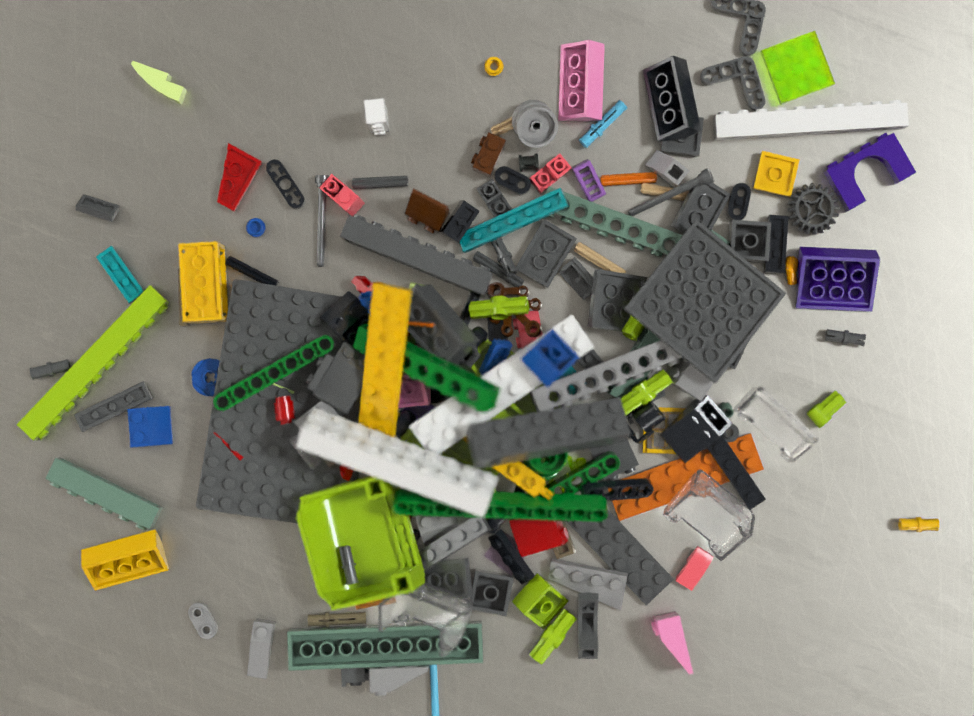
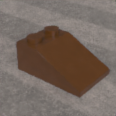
(426, 211)

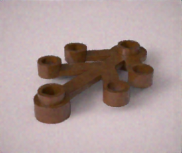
(529, 325)

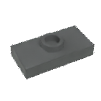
(97, 207)

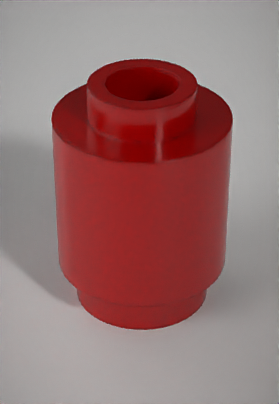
(284, 410)

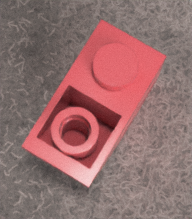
(342, 195)

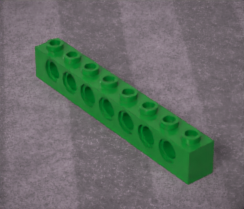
(486, 391)

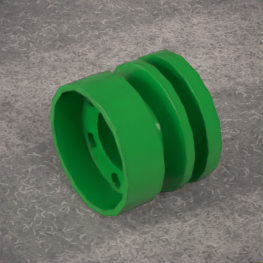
(548, 469)

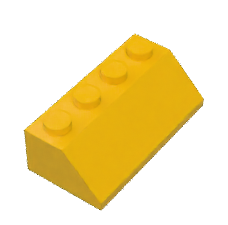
(124, 560)

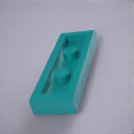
(120, 274)

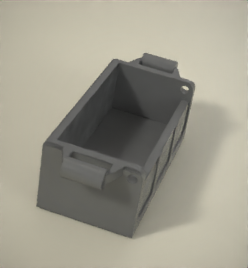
(450, 335)

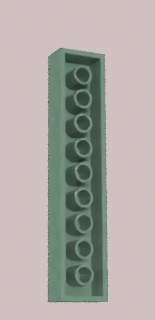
(369, 647)

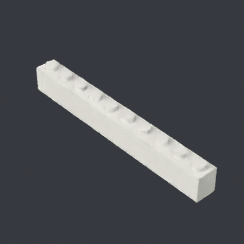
(810, 121)

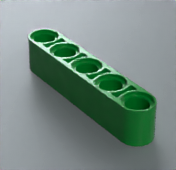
(582, 472)

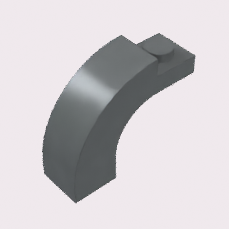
(587, 625)

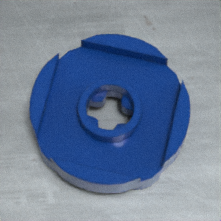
(199, 376)

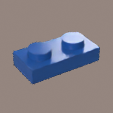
(496, 355)

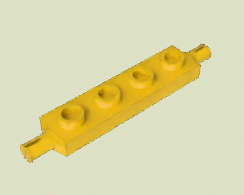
(523, 477)

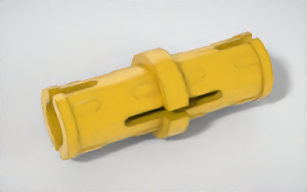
(918, 524)

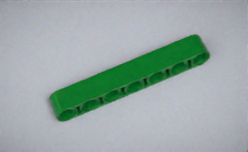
(280, 365)

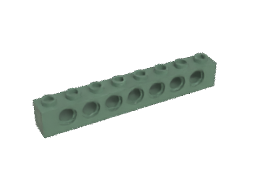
(625, 221)

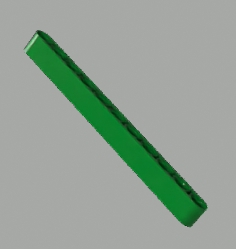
(509, 506)

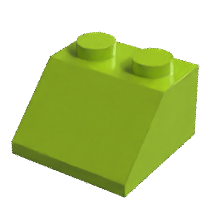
(540, 601)

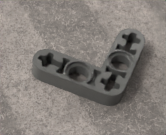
(750, 18)
(737, 72)

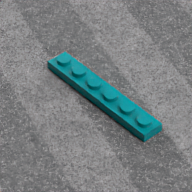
(513, 220)

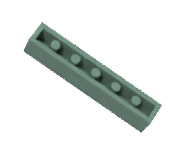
(104, 493)

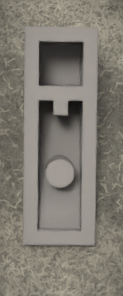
(260, 648)

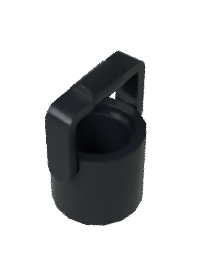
(647, 417)

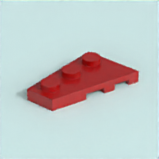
(237, 176)

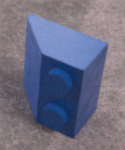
(549, 358)
(150, 426)

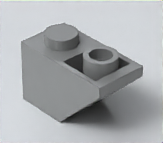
(667, 168)

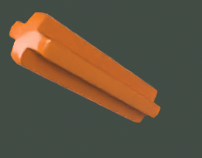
(630, 178)

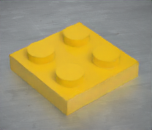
(776, 174)

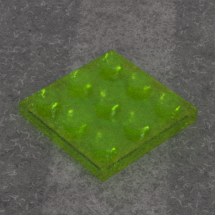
(797, 67)

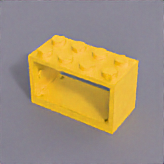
(203, 282)

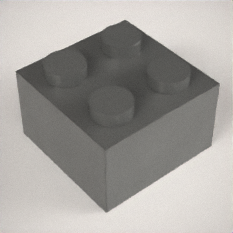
(750, 239)
(491, 592)

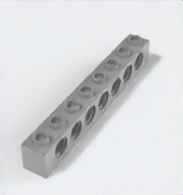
(541, 395)

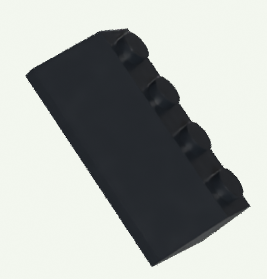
(671, 99)

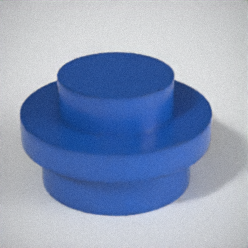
(255, 227)

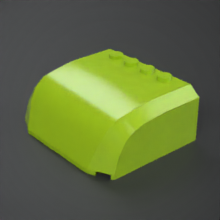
(379, 539)

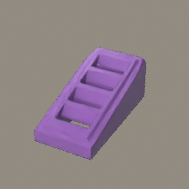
(587, 163)

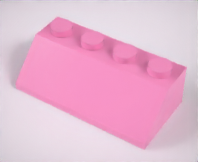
(581, 81)

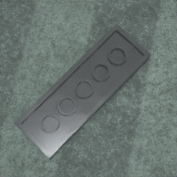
(625, 554)

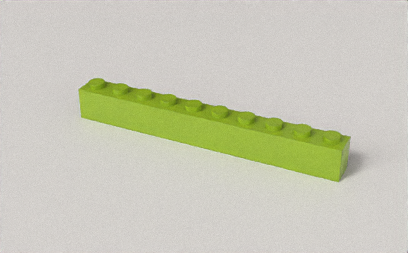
(93, 363)

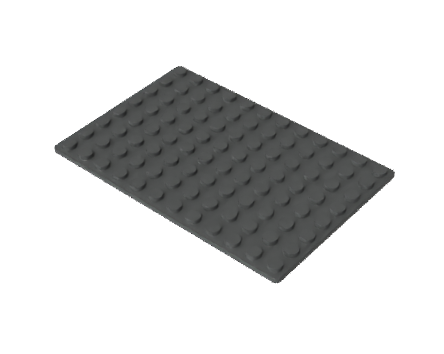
(259, 330)

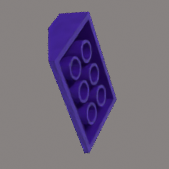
(836, 278)

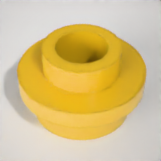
(493, 60)

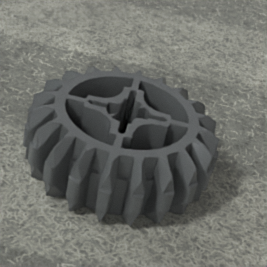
(805, 204)

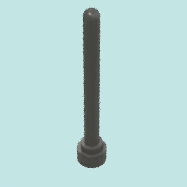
(704, 177)
(319, 180)

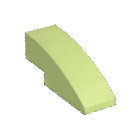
(160, 82)

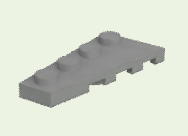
(585, 578)

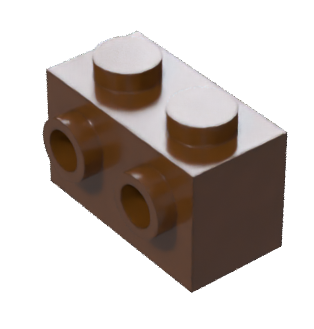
(489, 154)

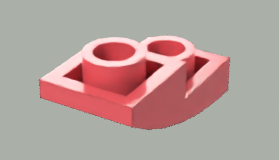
(550, 173)
(695, 568)

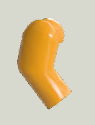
(791, 269)

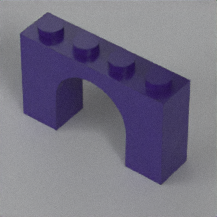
(886, 150)

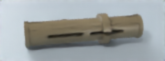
(339, 619)

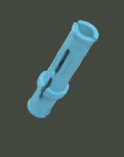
(617, 109)

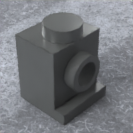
(354, 676)

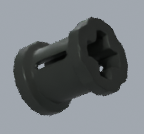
(528, 162)

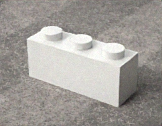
(376, 116)

